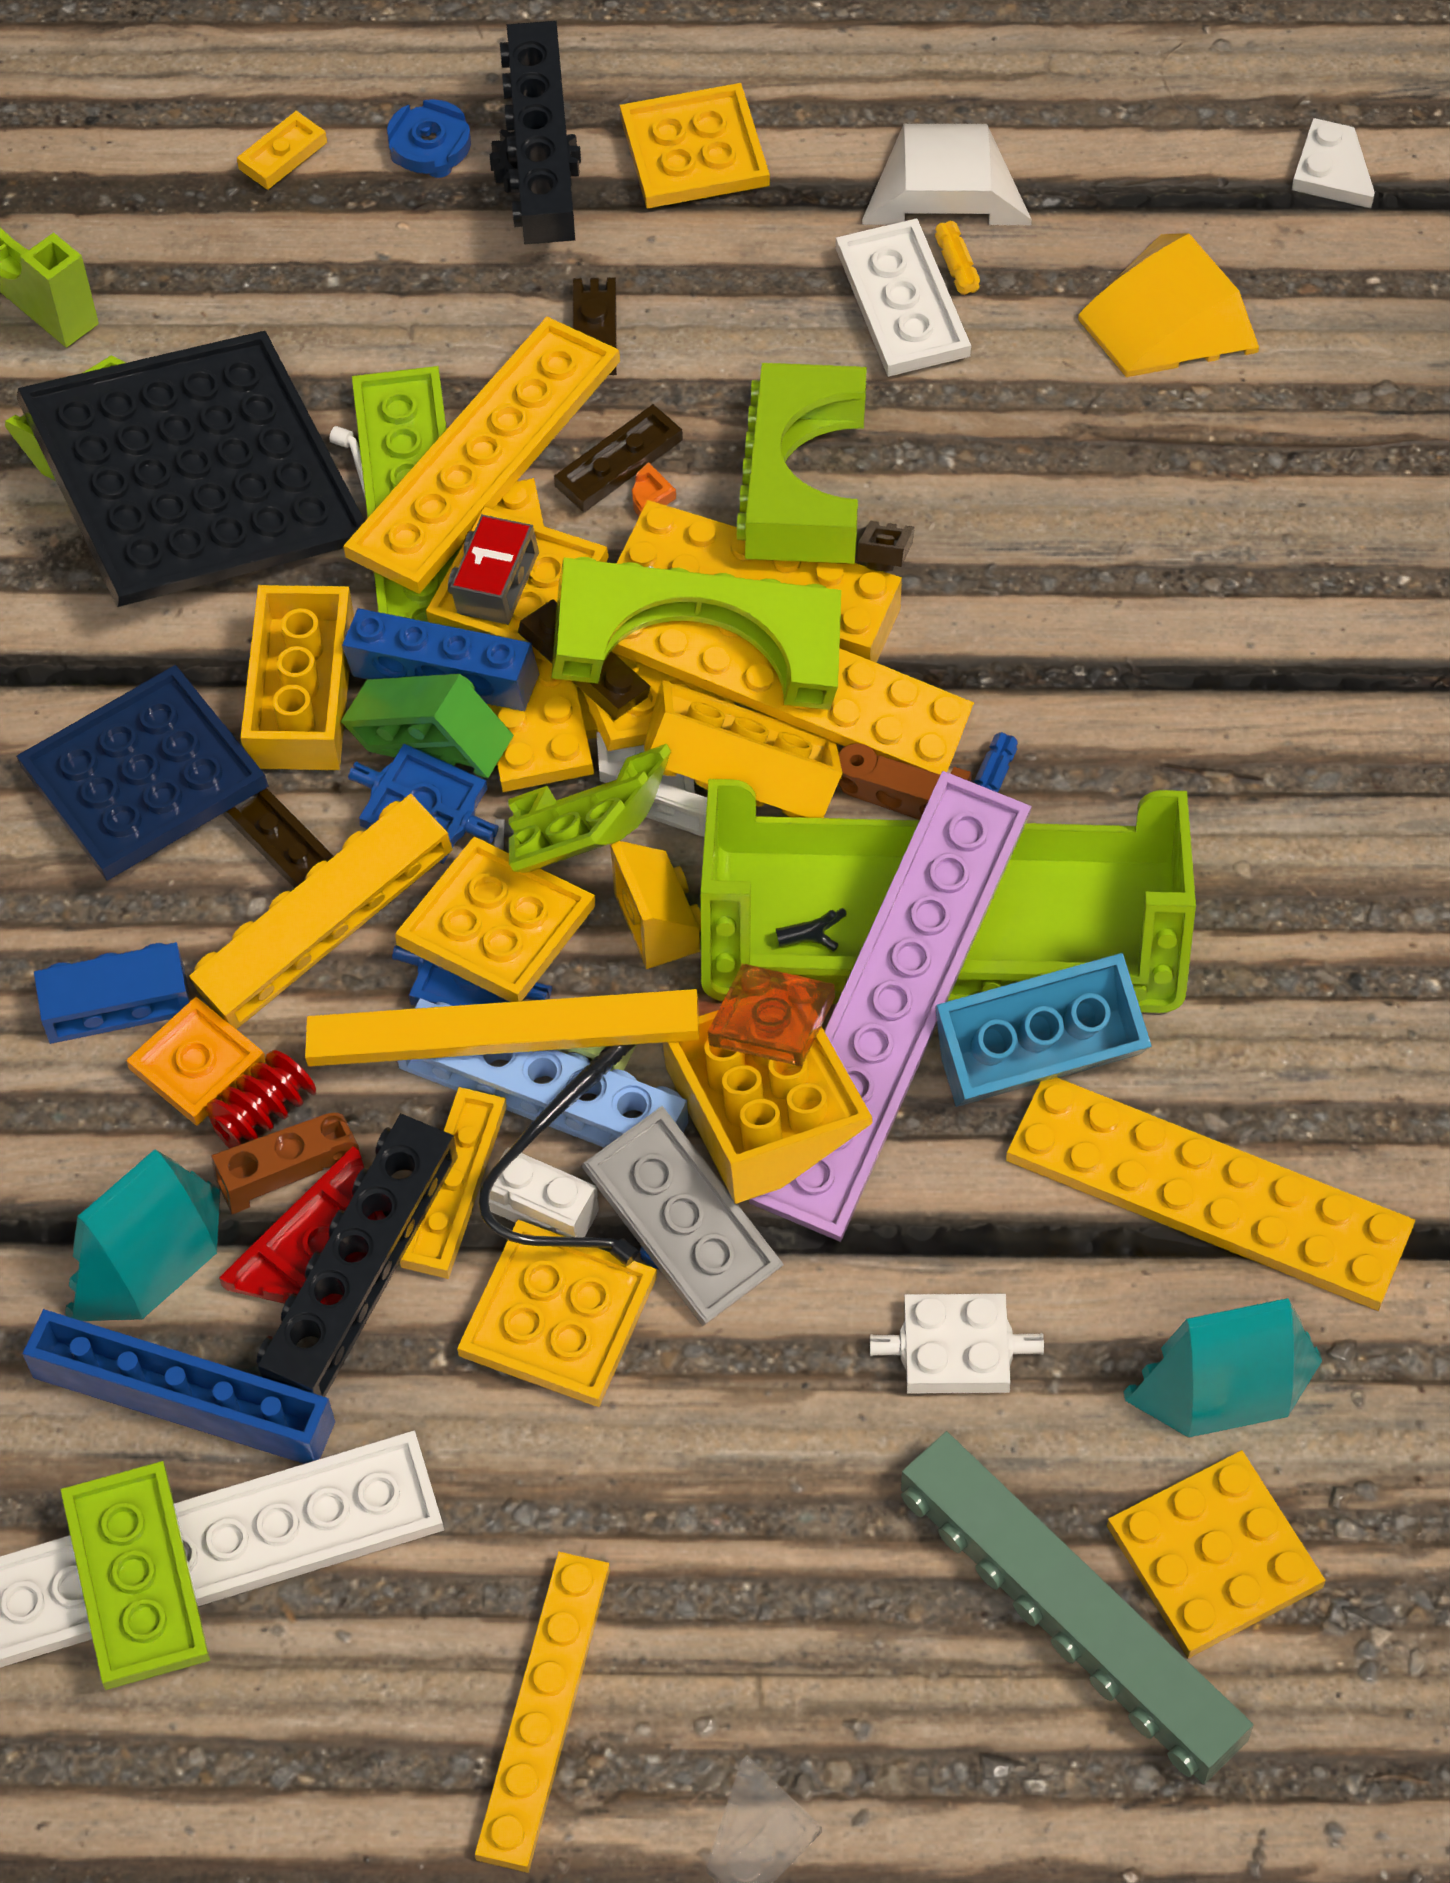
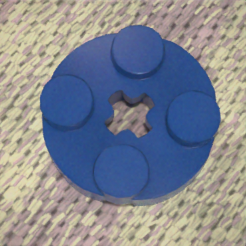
(429, 156)

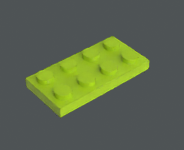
(134, 1575)

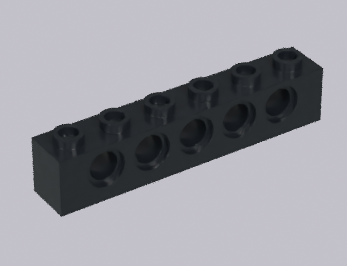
(540, 133)
(406, 1146)

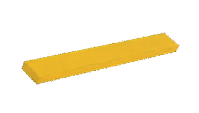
(502, 1027)

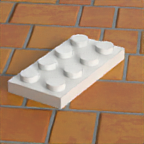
(903, 297)

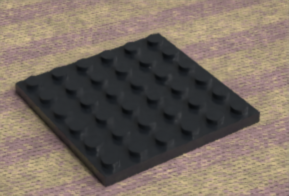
(191, 467)

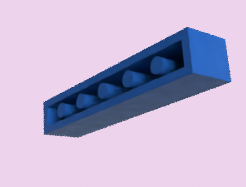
(179, 1387)

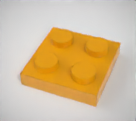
(194, 1059)

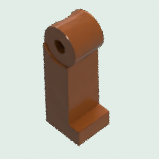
(888, 781)
(280, 1158)

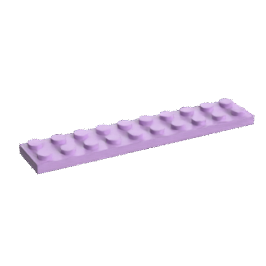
(901, 977)

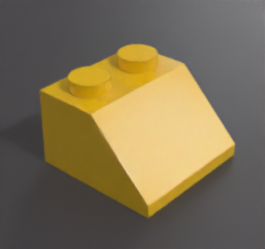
(655, 903)

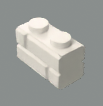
(544, 1197)

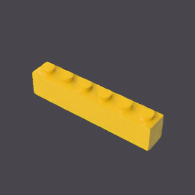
(321, 911)

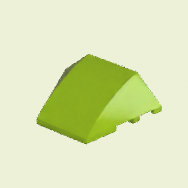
(563, 828)

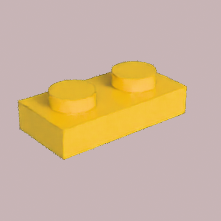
(281, 150)

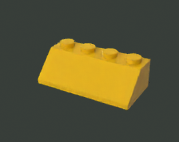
(732, 742)

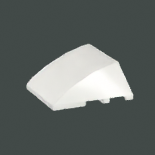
(946, 173)

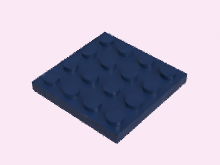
(142, 772)

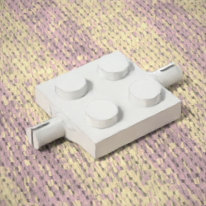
(956, 1343)

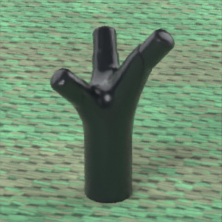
(811, 930)

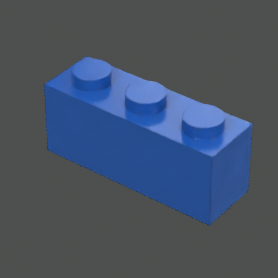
(111, 992)

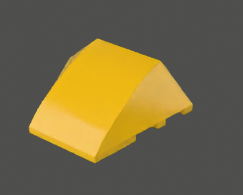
(1169, 310)

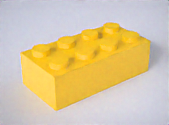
(297, 677)

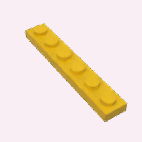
(542, 1713)

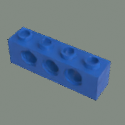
(399, 646)

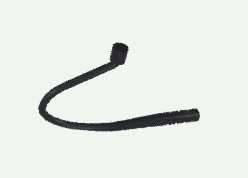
(571, 1093)

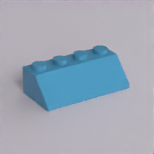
(1040, 1029)

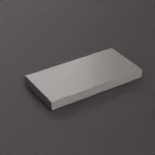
(682, 1215)

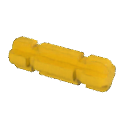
(957, 257)

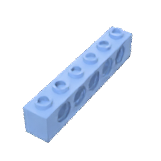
(593, 1121)

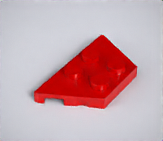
(279, 1258)

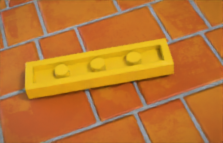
(475, 1126)

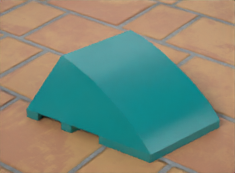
(142, 1240)
(1229, 1370)

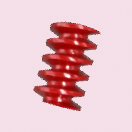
(258, 1097)

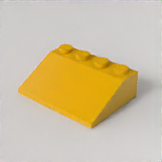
(764, 1115)

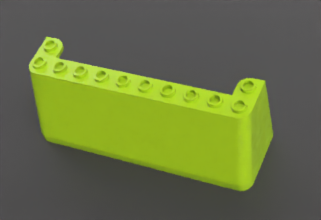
(1060, 903)

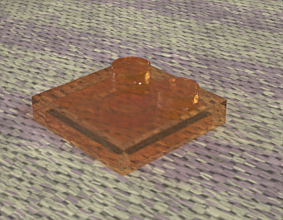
(771, 1014)

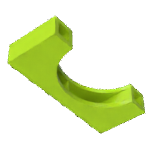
(48, 286)
(781, 512)
(786, 622)

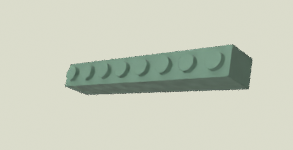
(1075, 1608)

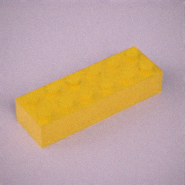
(684, 540)

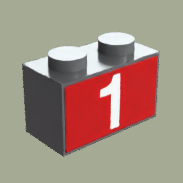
(493, 569)

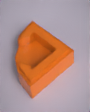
(651, 486)

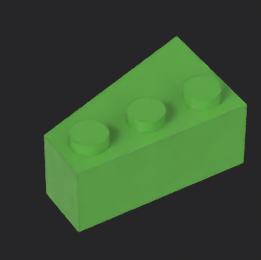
(432, 715)

